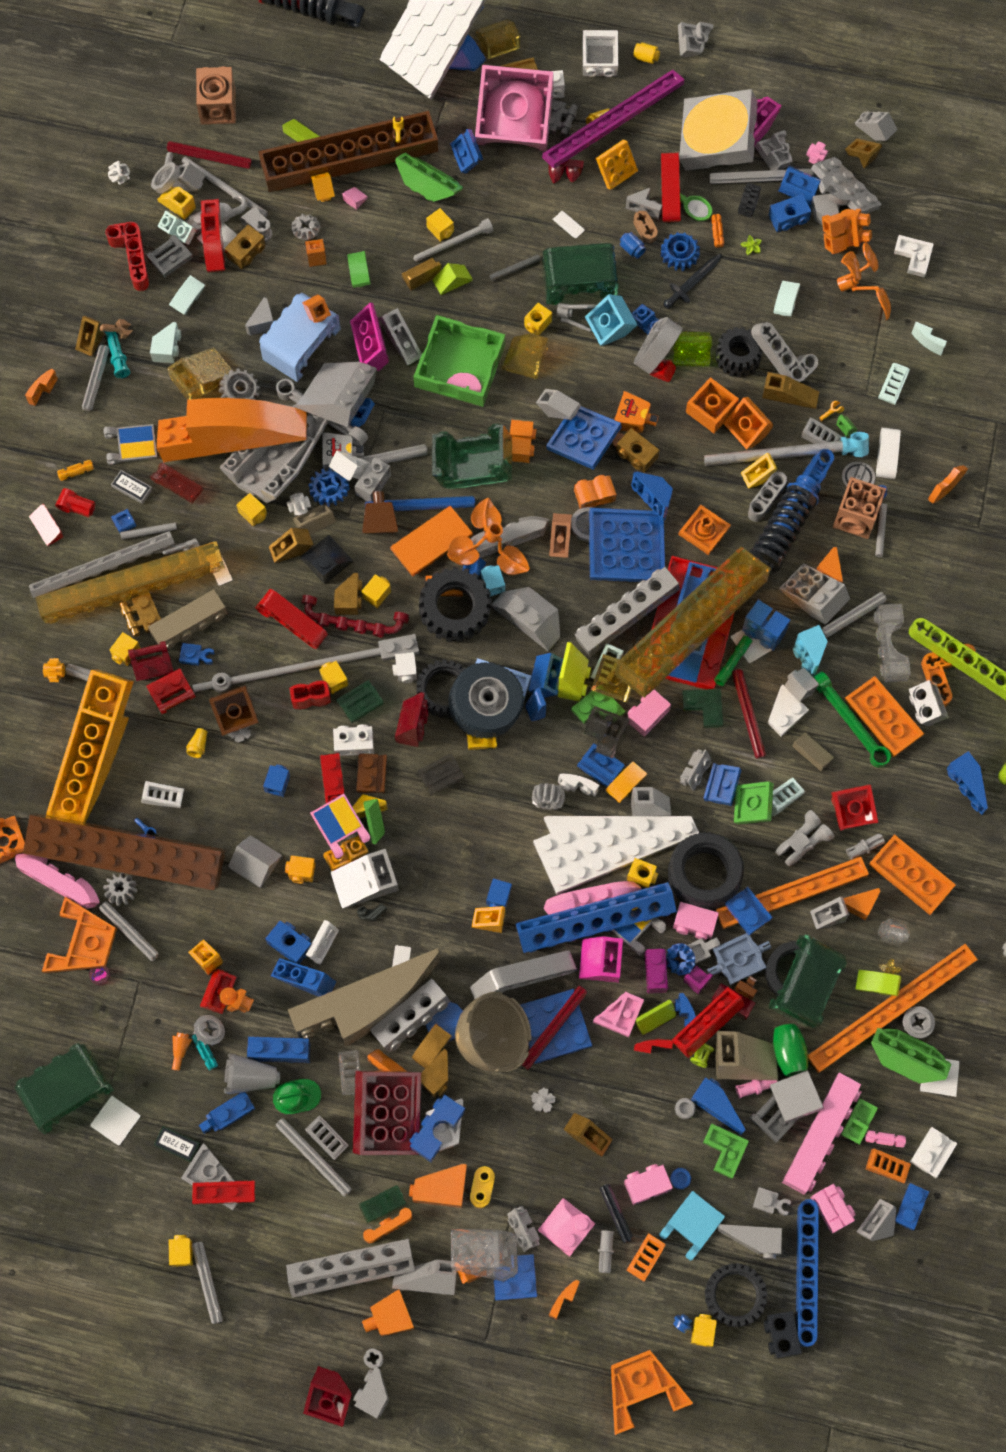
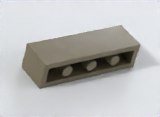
(188, 619)

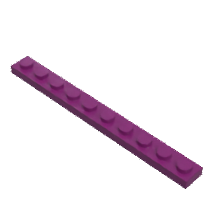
(613, 119)

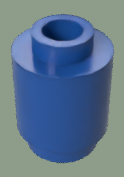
(632, 245)

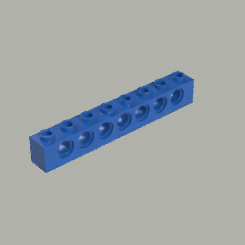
(587, 913)

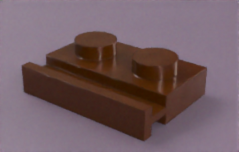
(371, 773)

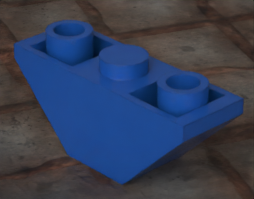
(653, 491)

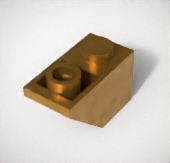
(347, 596)

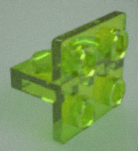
(692, 349)

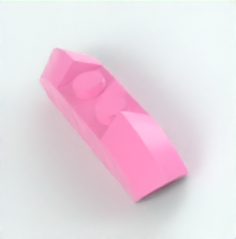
(77, 891)
(589, 895)

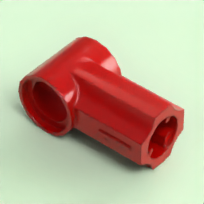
(70, 501)

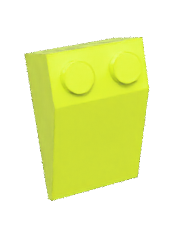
(573, 674)

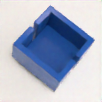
(768, 632)

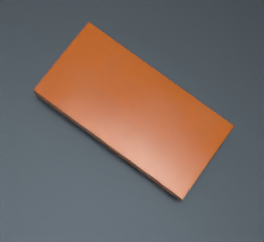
(430, 541)

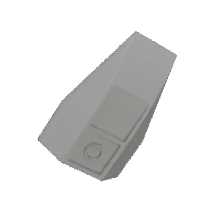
(272, 468)

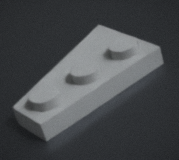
(207, 1169)

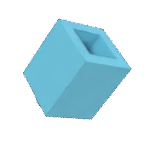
(493, 579)

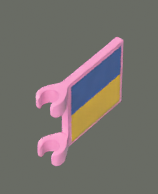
(337, 822)

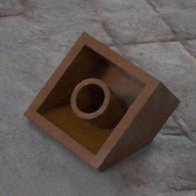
(233, 710)

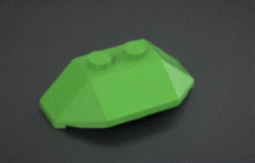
(426, 178)
(910, 1056)

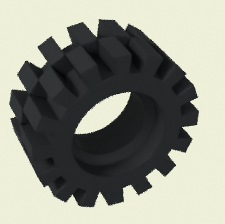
(749, 200)

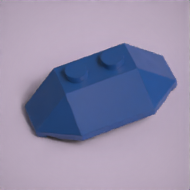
(469, 56)

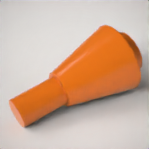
(180, 1046)

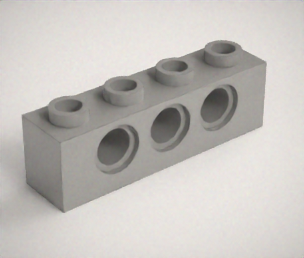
(412, 1005)

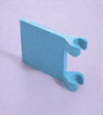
(694, 1221)

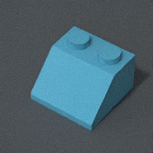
(610, 319)

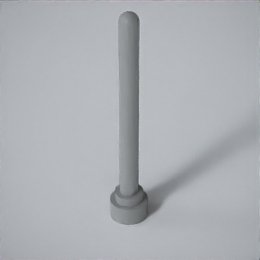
(484, 227)

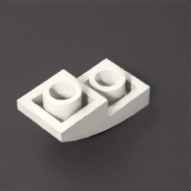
(572, 782)

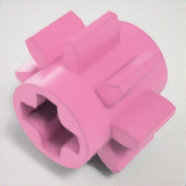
(817, 152)

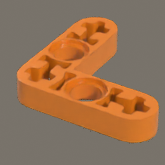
(937, 669)

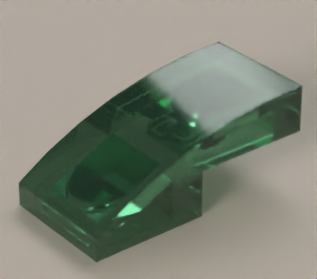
(382, 1204)

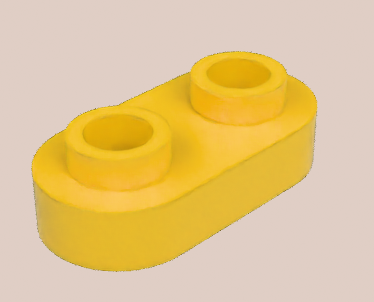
(482, 1186)

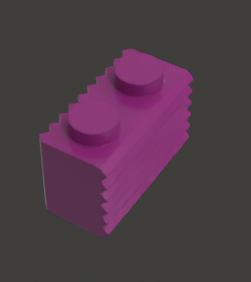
(656, 971)

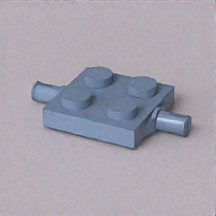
(739, 958)

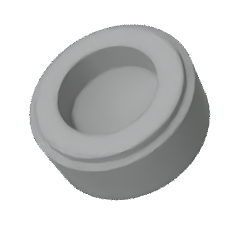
(685, 1108)

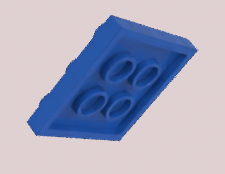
(584, 437)
(571, 1036)

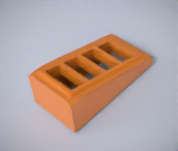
(878, 1170)
(649, 1238)

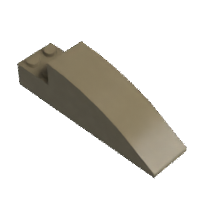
(364, 1002)

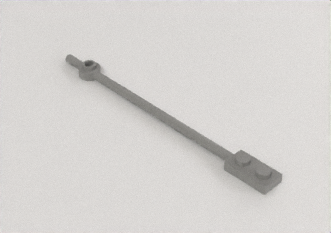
(386, 649)

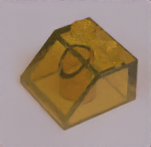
(499, 38)

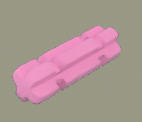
(885, 1138)

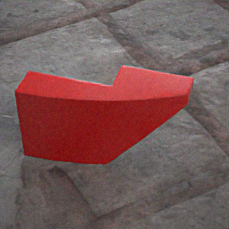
(645, 1046)

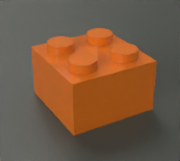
(711, 405)

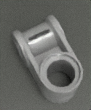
(258, 222)

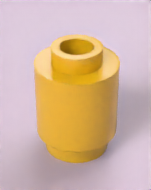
(646, 53)

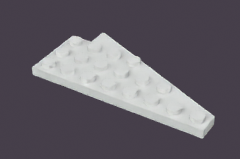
(596, 845)

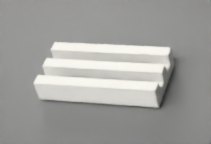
(322, 942)

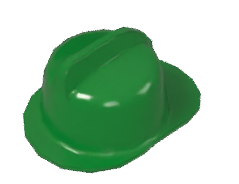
(296, 1096)

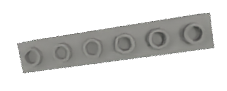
(593, 644)
(350, 1268)

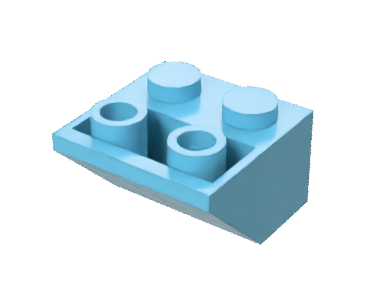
(810, 648)

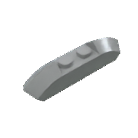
(513, 534)

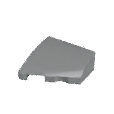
(693, 38)
(775, 151)

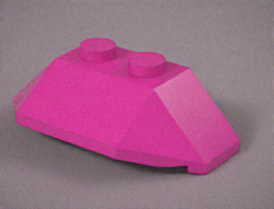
(766, 113)

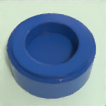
(680, 1178)

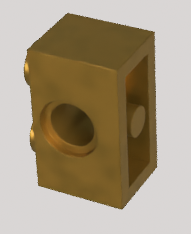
(246, 238)
(634, 441)

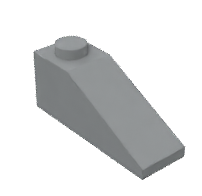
(400, 336)
(758, 1239)

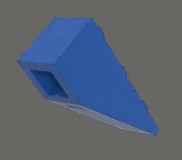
(969, 778)
(304, 978)

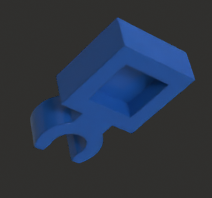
(193, 654)

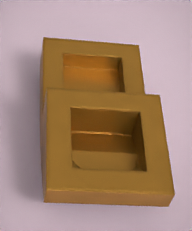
(431, 1046)

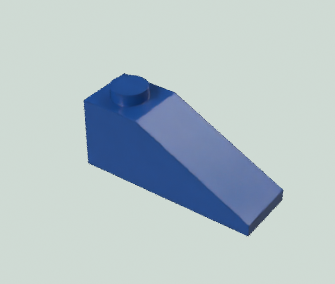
(715, 1102)

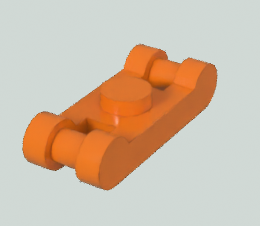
(388, 1226)

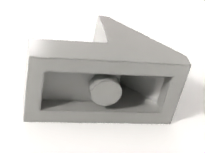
(641, 202)

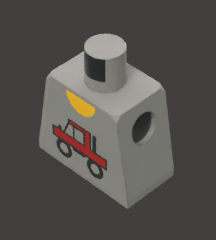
(335, 442)

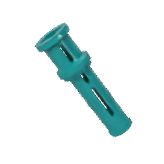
(118, 358)

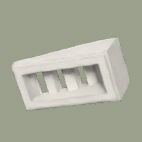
(163, 788)

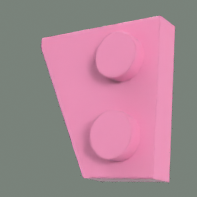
(621, 1014)

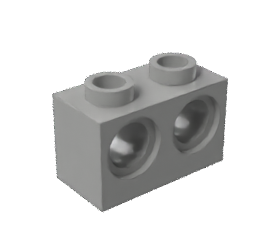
(372, 479)
(932, 700)

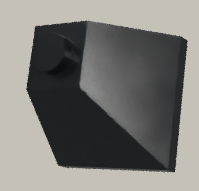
(326, 559)

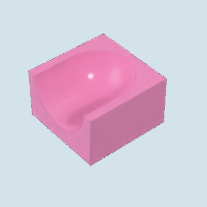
(514, 106)

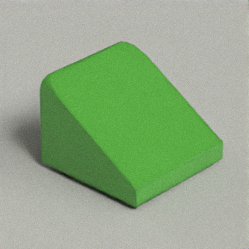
(846, 425)

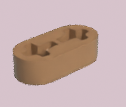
(648, 225)

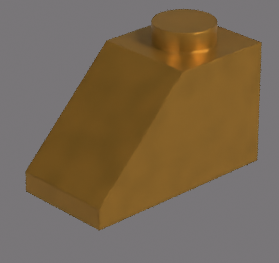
(291, 544)
(435, 1075)
(588, 1134)

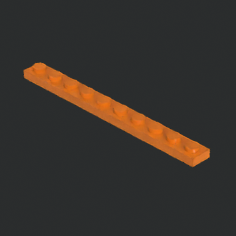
(891, 1008)

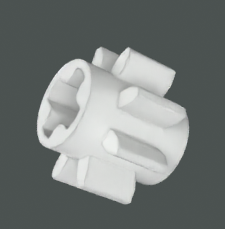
(119, 172)
(298, 504)

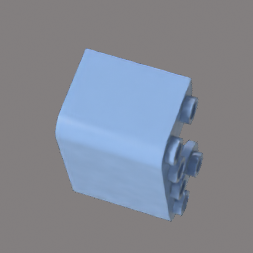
(295, 338)

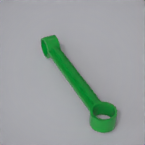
(826, 688)

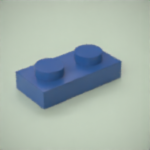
(911, 1206)

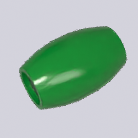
(790, 1049)

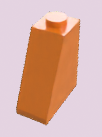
(441, 1188)

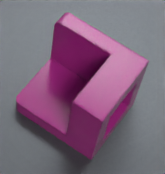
(697, 979)

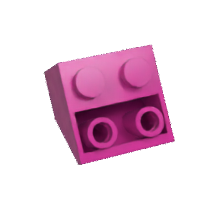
(601, 959)

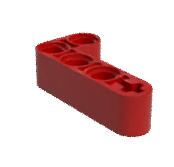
(670, 187)
(126, 239)
(291, 618)

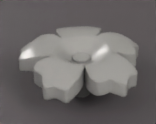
(240, 734)
(543, 1100)

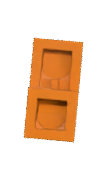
(43, 383)
(568, 1295)

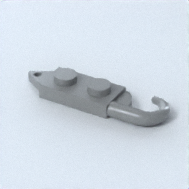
(225, 210)

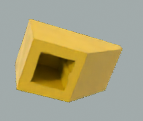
(178, 201)

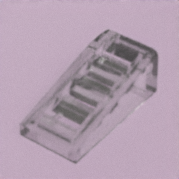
(348, 1084)

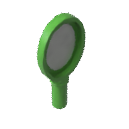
(696, 207)

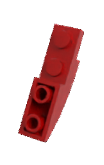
(212, 235)
(332, 776)

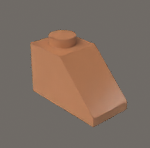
(560, 535)

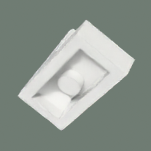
(348, 465)

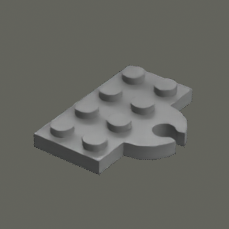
(844, 187)

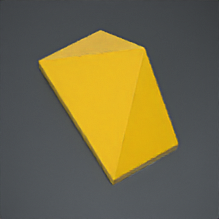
(359, 806)

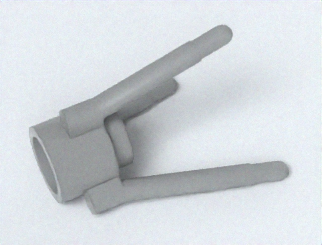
(566, 310)
(185, 546)

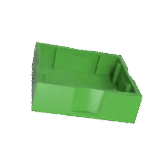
(455, 350)

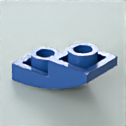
(644, 318)
(685, 1009)

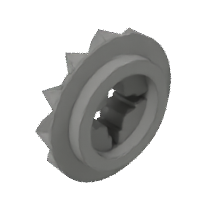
(305, 233)
(919, 1013)
(213, 1024)

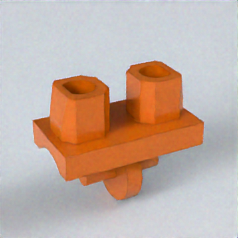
(235, 999)

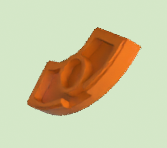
(947, 484)

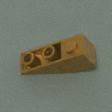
(790, 391)

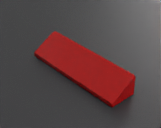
(708, 1022)

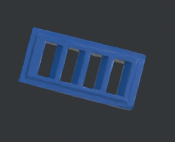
(536, 705)

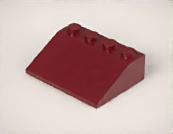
(386, 1112)

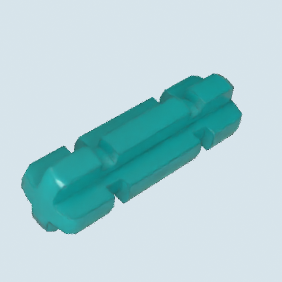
(205, 1053)

